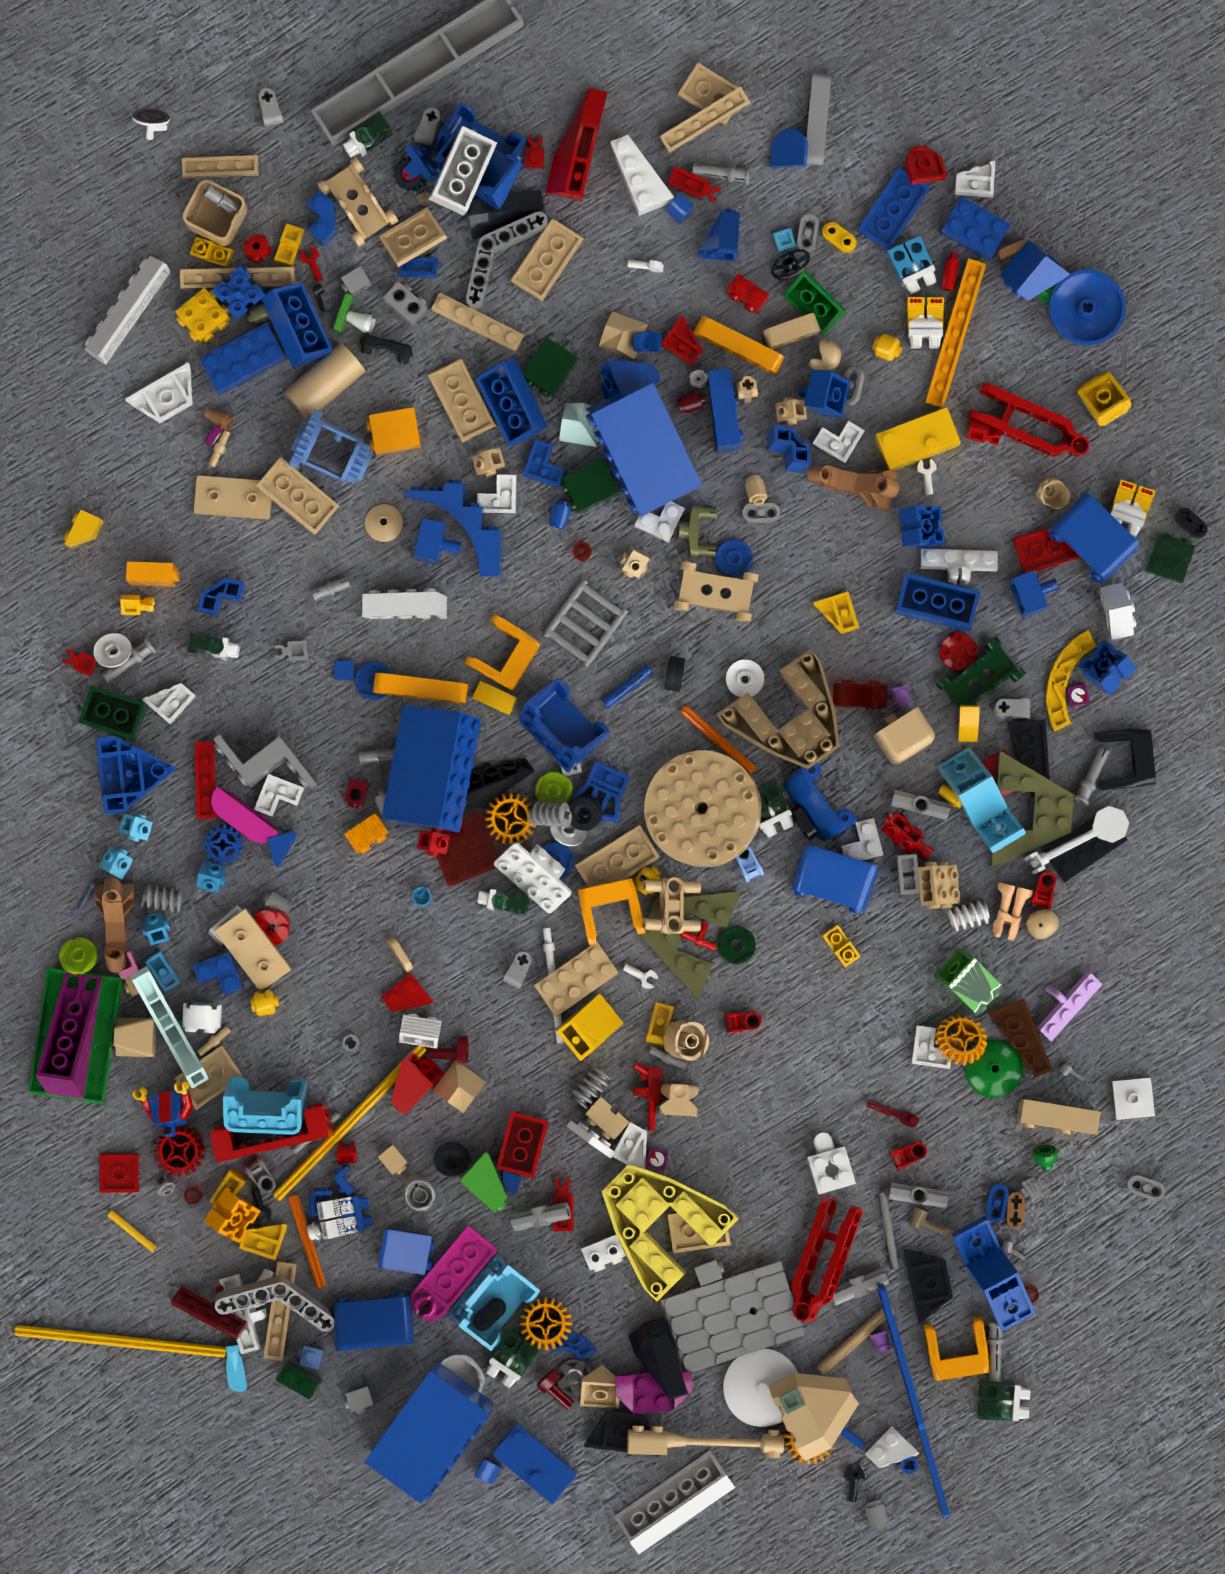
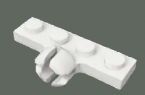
(959, 562)
(248, 1339)

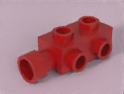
(904, 835)

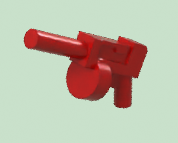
(651, 1092)

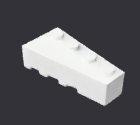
(641, 180)
(404, 605)

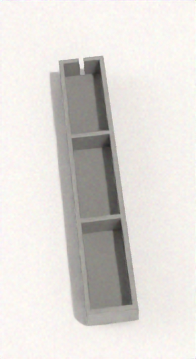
(416, 68)

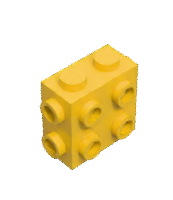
(203, 316)

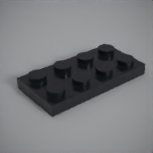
(1082, 856)

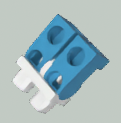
(912, 264)

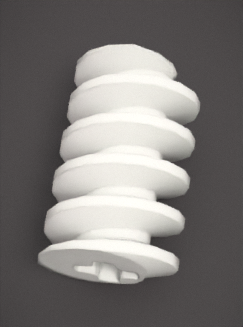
(969, 915)

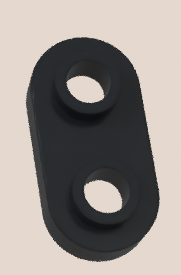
(489, 1314)

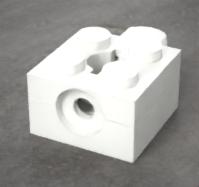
(830, 1165)

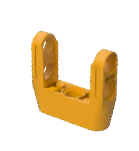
(517, 661)
(606, 894)
(960, 1365)

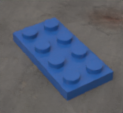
(893, 210)

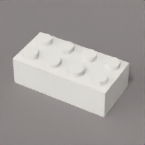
(462, 170)

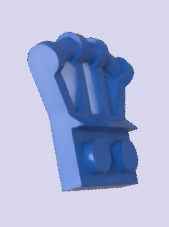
(607, 781)

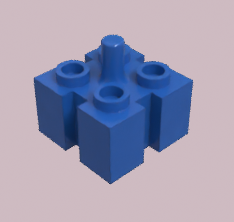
(239, 291)
(921, 526)
(1107, 667)

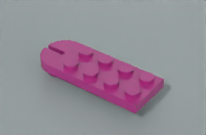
(452, 1274)

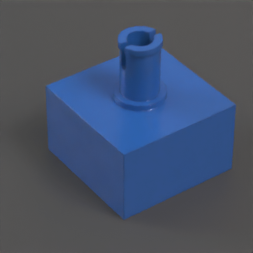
(825, 393)
(432, 542)
(1030, 594)

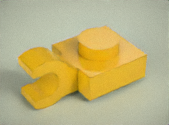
(134, 605)

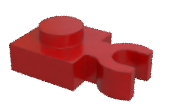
(534, 156)
(981, 432)
(82, 663)

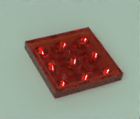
(468, 852)

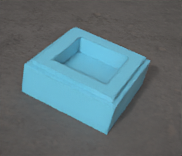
(784, 239)

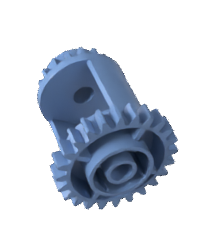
(305, 441)

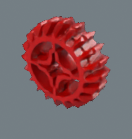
(190, 1164)

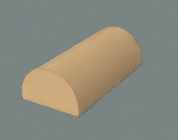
(324, 381)

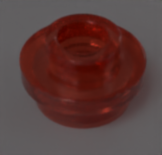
(582, 545)

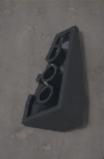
(486, 218)
(493, 780)
(655, 1351)

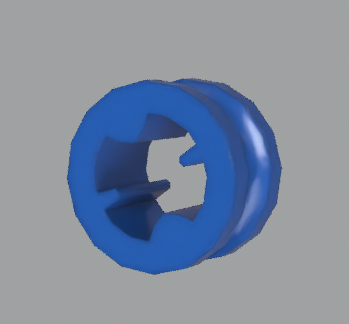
(908, 1470)

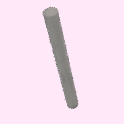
(888, 1231)

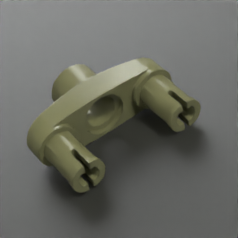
(689, 531)

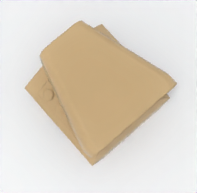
(135, 1037)
(678, 1100)

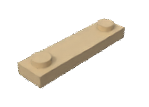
(220, 166)

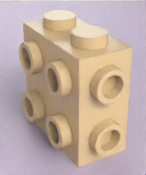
(938, 885)

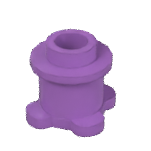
(900, 696)
(880, 1341)

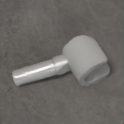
(1066, 1069)
(1007, 1247)

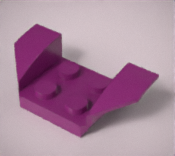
(644, 1395)

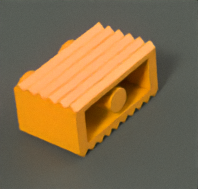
(367, 833)

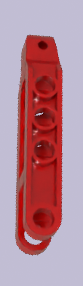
(1071, 442)
(807, 1303)

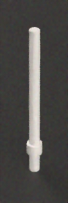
(549, 947)

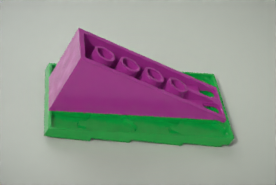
(75, 1036)

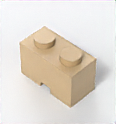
(602, 1116)

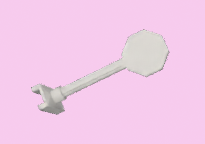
(1109, 825)

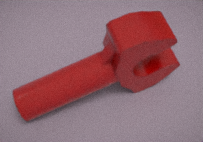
(312, 263)

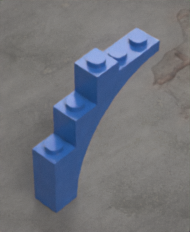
(486, 542)

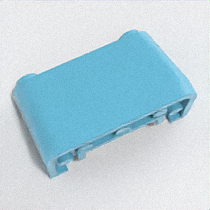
(263, 1111)
(494, 1281)

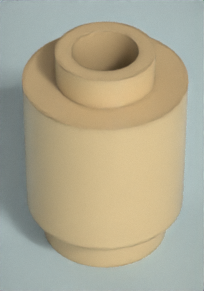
(755, 489)

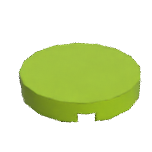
(554, 788)
(78, 956)

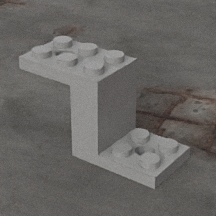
(264, 762)

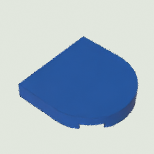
(789, 149)

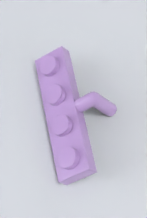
(1068, 1004)

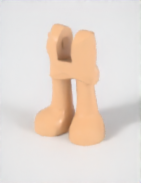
(1003, 916)

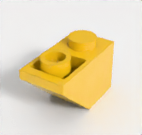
(84, 529)

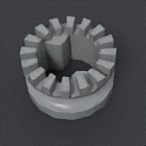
(346, 1047)

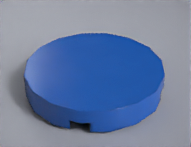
(733, 558)
(365, 679)
(561, 854)

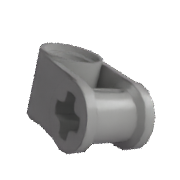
(270, 110)
(427, 130)
(1016, 708)
(516, 972)
(260, 1174)

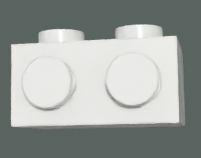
(603, 1252)

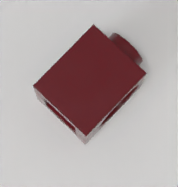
(353, 785)

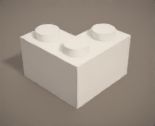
(1118, 610)

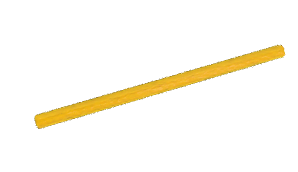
(342, 1129)
(122, 1341)

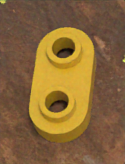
(838, 237)

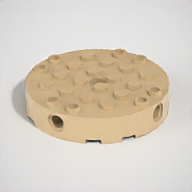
(675, 801)

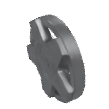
(572, 1376)

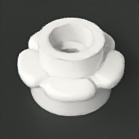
(693, 378)
(314, 1231)

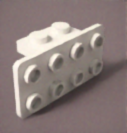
(535, 875)

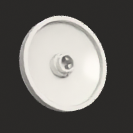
(748, 1386)

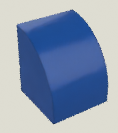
(680, 209)
(488, 1471)

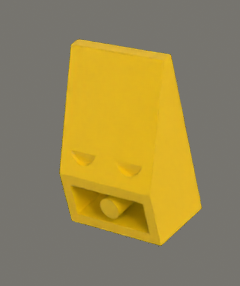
(589, 1027)

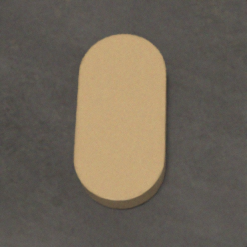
(400, 954)

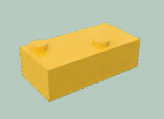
(917, 439)

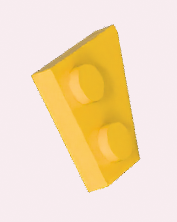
(839, 612)
(264, 1240)

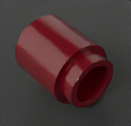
(691, 402)

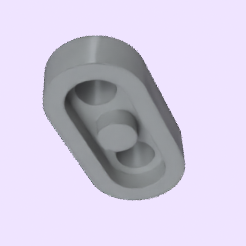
(807, 234)
(855, 386)
(761, 513)
(1145, 1188)

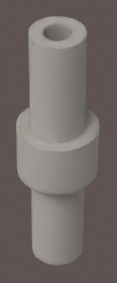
(667, 1058)

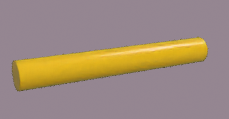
(132, 1231)

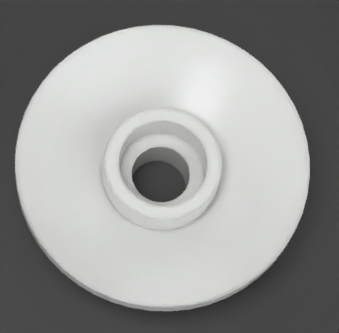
(112, 643)
(744, 668)
(571, 838)

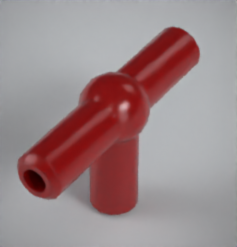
(699, 938)

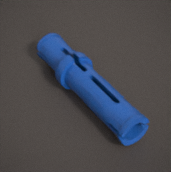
(644, 671)

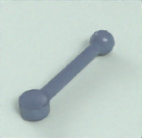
(77, 912)

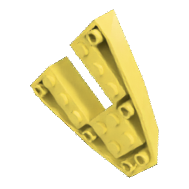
(637, 1201)

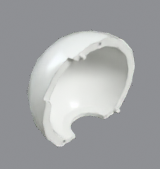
(466, 1369)

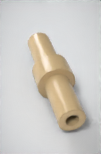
(219, 448)
(214, 1041)

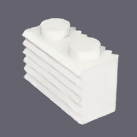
(420, 1030)

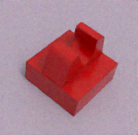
(346, 1154)

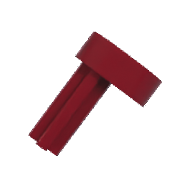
(459, 1053)
(547, 1384)

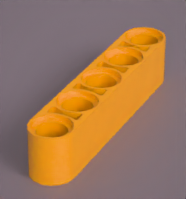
(738, 345)
(420, 688)

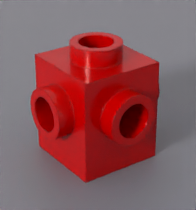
(260, 254)
(437, 842)

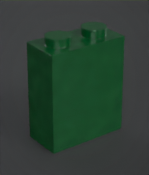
(549, 368)
(590, 486)
(299, 1380)

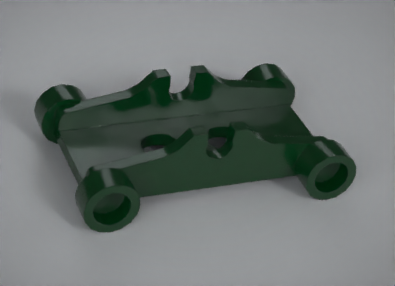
(994, 659)

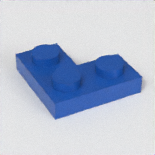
(538, 467)

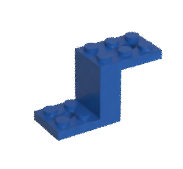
(993, 1273)

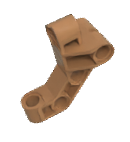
(874, 486)
(114, 902)

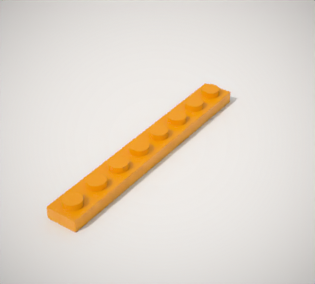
(955, 333)

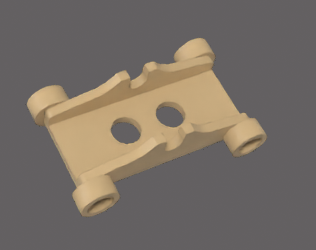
(350, 180)
(738, 601)

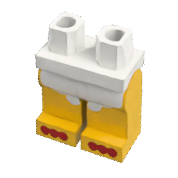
(925, 328)
(1131, 514)

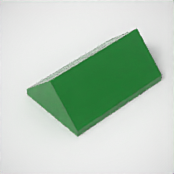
(810, 298)

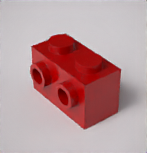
(747, 293)

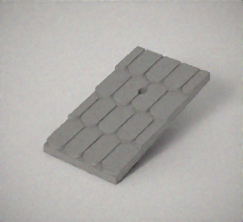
(715, 1320)

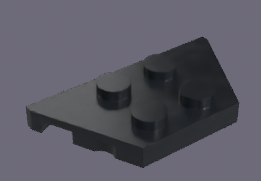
(928, 1282)
(612, 1430)

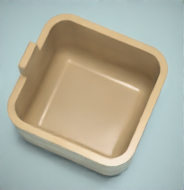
(212, 221)
(905, 736)

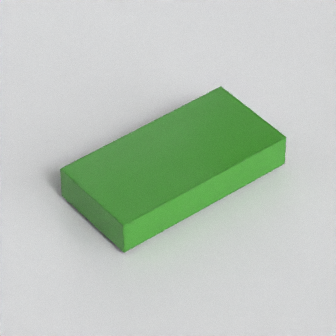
(343, 311)

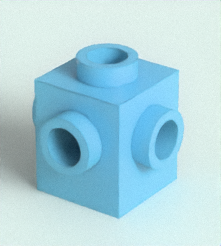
(135, 827)
(116, 862)

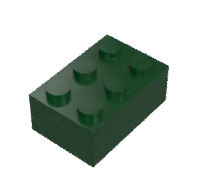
(113, 713)

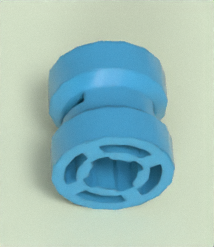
(420, 894)

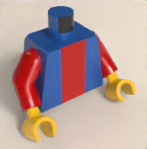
(167, 1108)

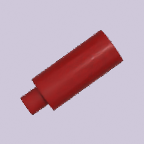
(950, 272)

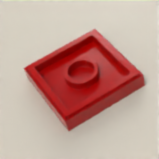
(119, 1173)

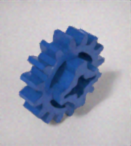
(223, 853)

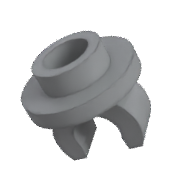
(166, 1187)

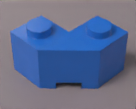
(325, 227)
(785, 440)
(212, 597)

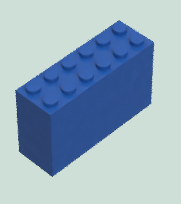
(643, 447)
(431, 768)
(430, 1433)

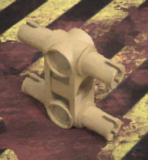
(671, 905)

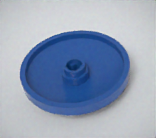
(1087, 307)

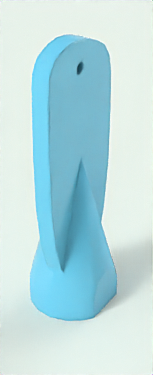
(235, 1369)

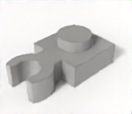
(295, 651)

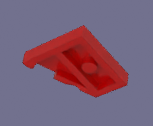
(406, 995)

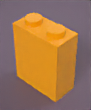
(394, 431)
(152, 574)

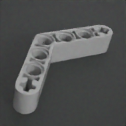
(498, 245)
(273, 1294)

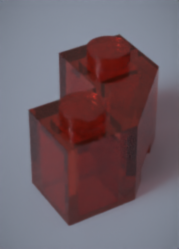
(860, 695)

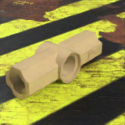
(747, 389)

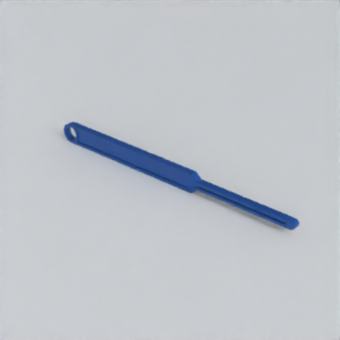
(912, 1396)

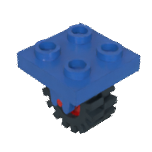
(416, 169)

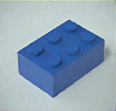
(975, 228)

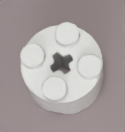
(201, 1016)

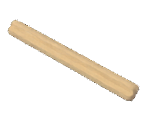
(852, 1342)

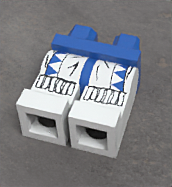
(349, 1215)

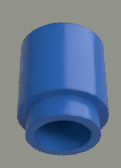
(560, 514)

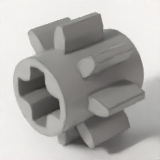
(1032, 1187)

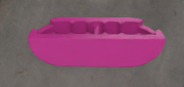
(242, 816)

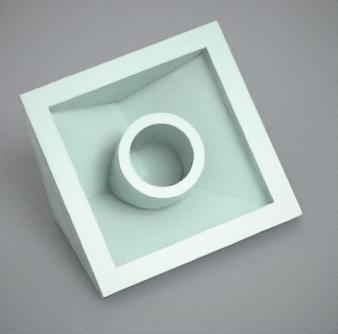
(575, 425)

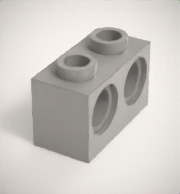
(401, 306)
(907, 874)

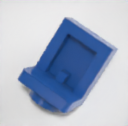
(647, 342)
(343, 1185)
(317, 1196)

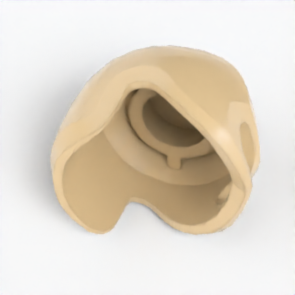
(830, 356)
(1056, 495)
(1047, 918)

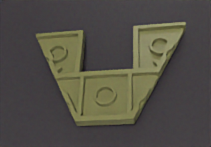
(1050, 811)
(690, 969)

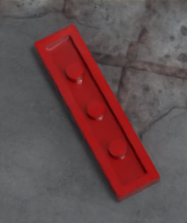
(205, 779)

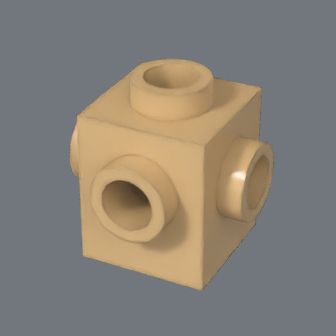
(790, 411)
(488, 461)
(634, 556)

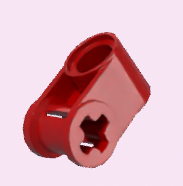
(1043, 891)
(740, 1022)
(907, 1155)

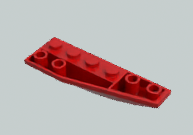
(576, 151)

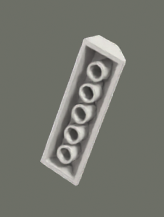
(128, 309)
(674, 1502)

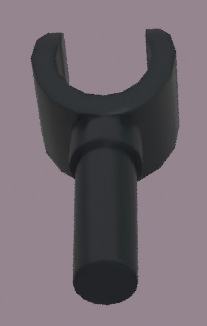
(318, 290)

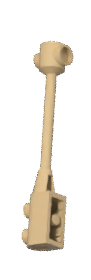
(657, 1441)

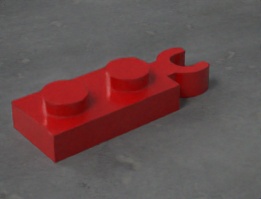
(692, 184)
(564, 1196)

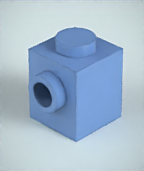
(310, 1356)

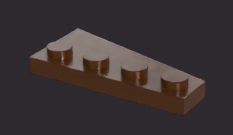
(1019, 1029)

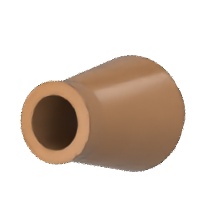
(219, 418)

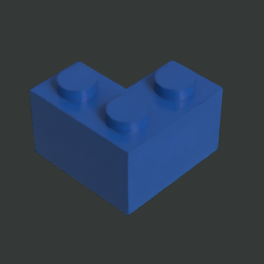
(220, 967)

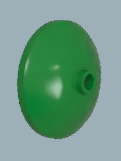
(997, 1084)

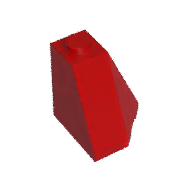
(414, 1081)

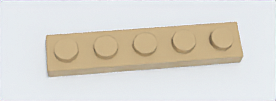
(705, 119)
(477, 322)
(279, 1317)

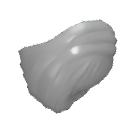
(421, 1197)

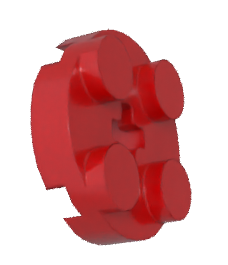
(277, 917)

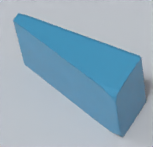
(162, 970)

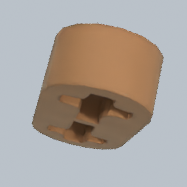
(1012, 250)
(1010, 1210)

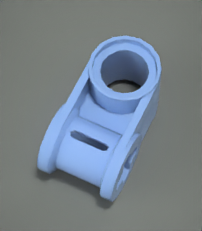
(749, 864)

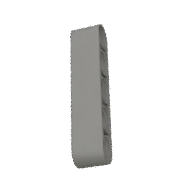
(818, 117)

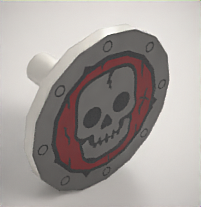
(153, 119)

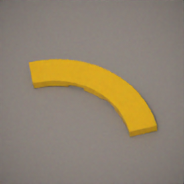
(1059, 678)

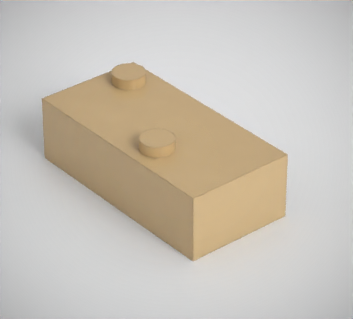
(1058, 1117)

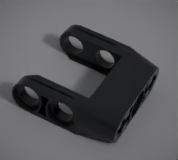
(1141, 756)

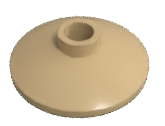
(386, 532)

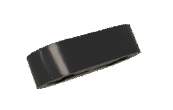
(1194, 519)
(804, 823)

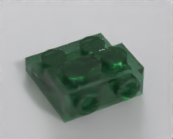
(1170, 557)

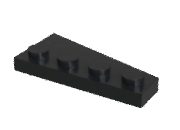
(1031, 745)

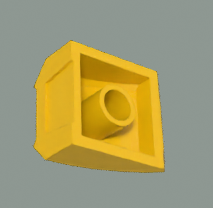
(1104, 398)

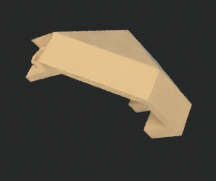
(825, 1411)

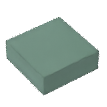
(791, 1400)

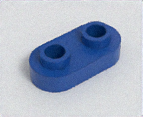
(996, 1203)

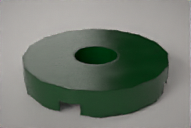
(748, 945)

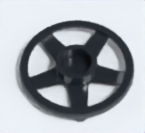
(790, 263)

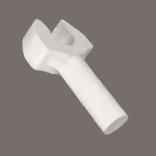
(653, 266)
(927, 475)
(641, 975)

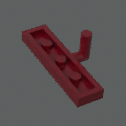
(205, 1311)

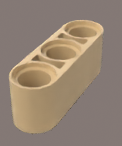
(791, 331)

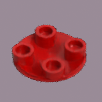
(958, 651)

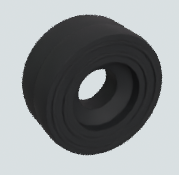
(674, 673)
(595, 810)
(451, 1148)

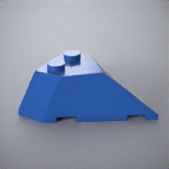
(126, 773)

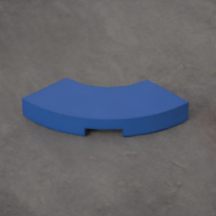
(575, 1344)

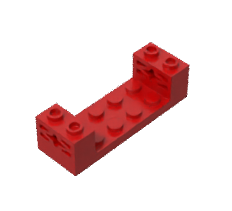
(318, 1123)

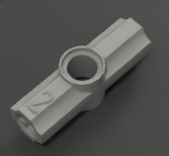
(908, 802)
(931, 1196)
(540, 1216)
(860, 1286)

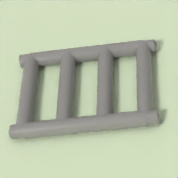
(609, 628)

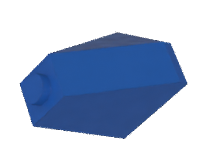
(722, 238)
(623, 374)

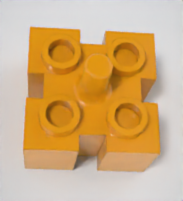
(231, 1215)

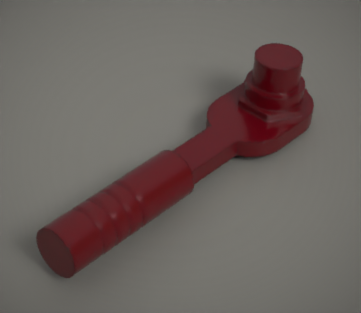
(905, 1118)

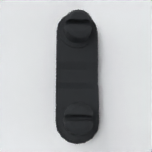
(369, 342)

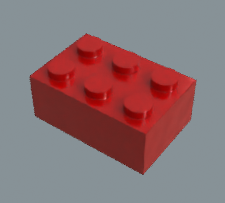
(522, 1144)

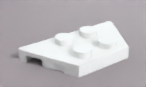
(166, 395)

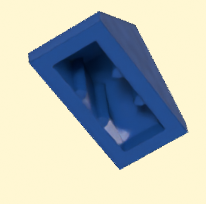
(280, 846)

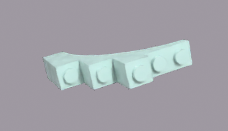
(169, 1027)

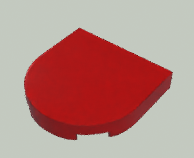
(924, 166)

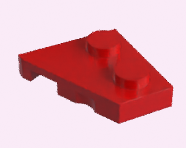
(682, 342)

